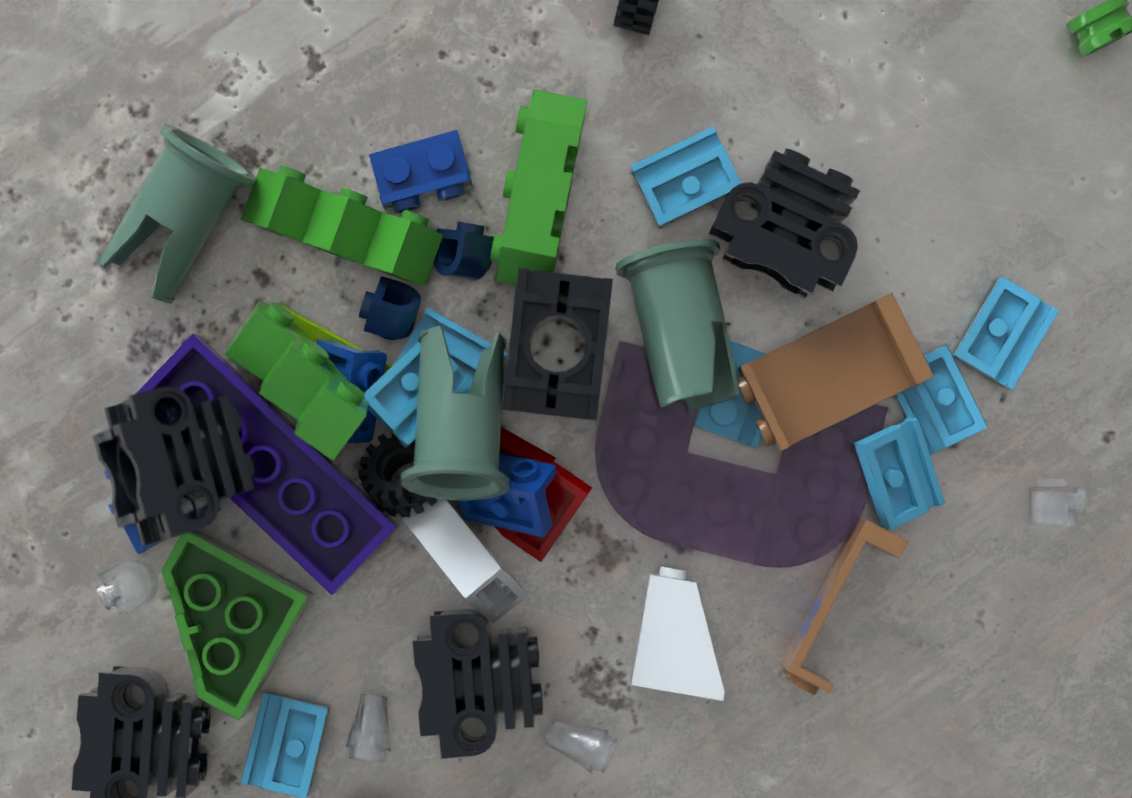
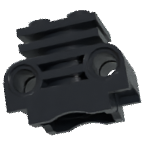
(794, 213)
(549, 298)
(172, 461)
(474, 681)
(145, 743)

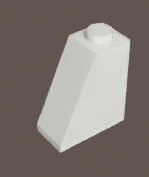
(465, 559)
(674, 639)

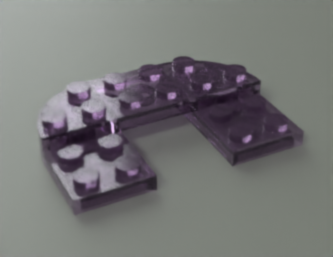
(719, 504)

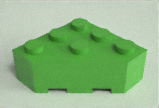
(229, 619)

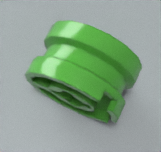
(1101, 26)

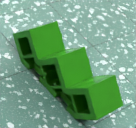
(539, 185)
(342, 225)
(299, 378)

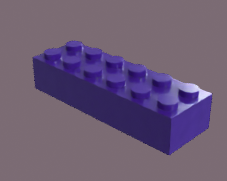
(297, 489)

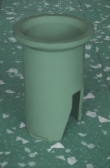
(185, 194)
(682, 322)
(457, 431)

